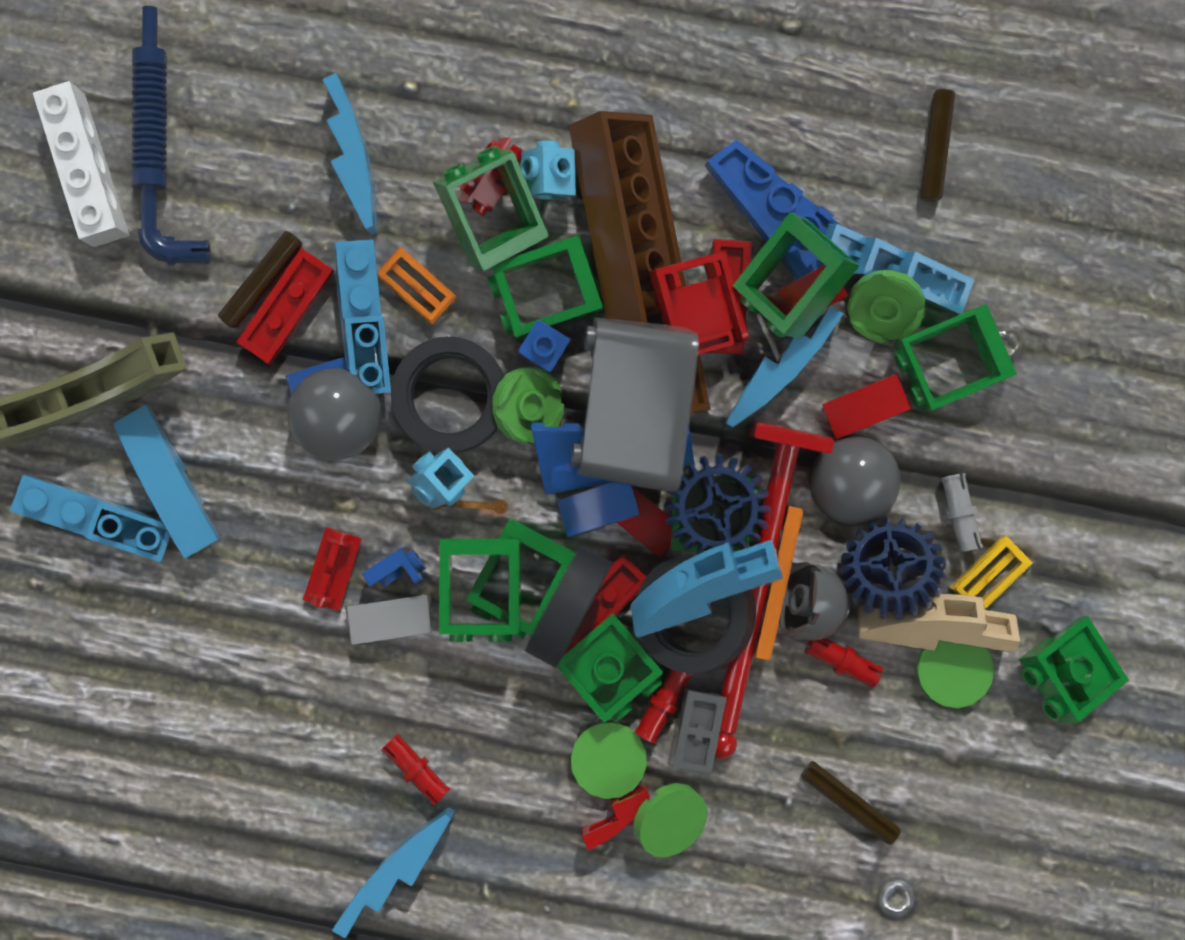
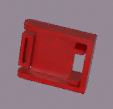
(704, 307)

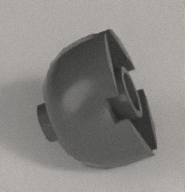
(813, 603)

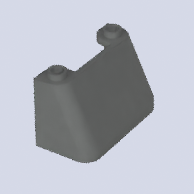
(637, 403)

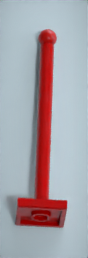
(779, 488)

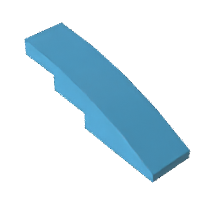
(354, 165)
(940, 284)
(772, 377)
(166, 481)
(402, 863)

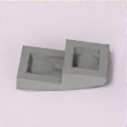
(388, 619)

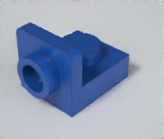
(544, 346)
(388, 569)

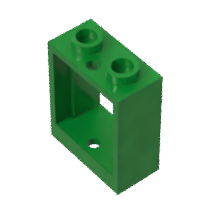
(509, 242)
(573, 247)
(818, 296)
(989, 346)
(535, 540)
(464, 631)

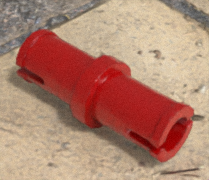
(845, 661)
(662, 705)
(415, 769)

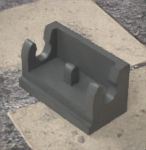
(697, 730)

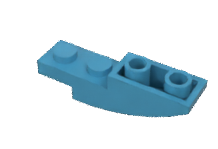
(361, 314)
(91, 517)
(707, 577)

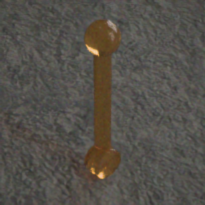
(499, 506)

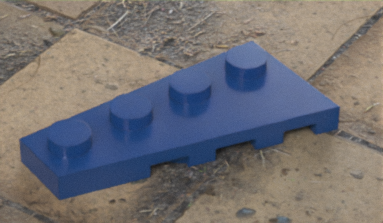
(767, 200)
(554, 457)

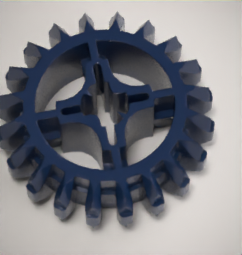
(749, 498)
(926, 564)

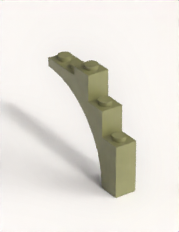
(80, 394)

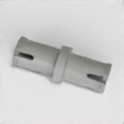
(961, 512)

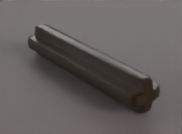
(937, 145)
(260, 279)
(851, 803)

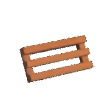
(440, 307)

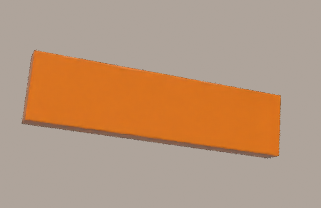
(777, 589)

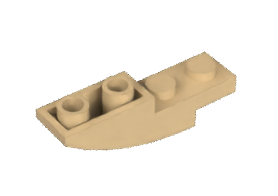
(948, 619)

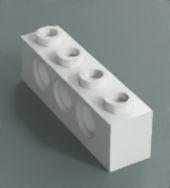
(81, 164)

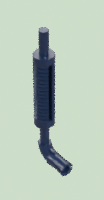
(149, 147)

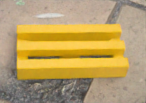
(1002, 543)

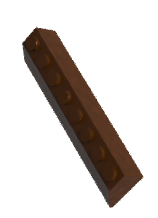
(628, 217)

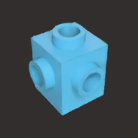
(549, 170)
(439, 478)

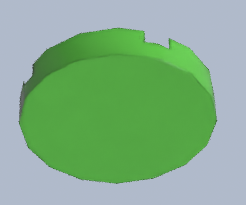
(886, 306)
(524, 399)
(954, 673)
(608, 760)
(670, 820)

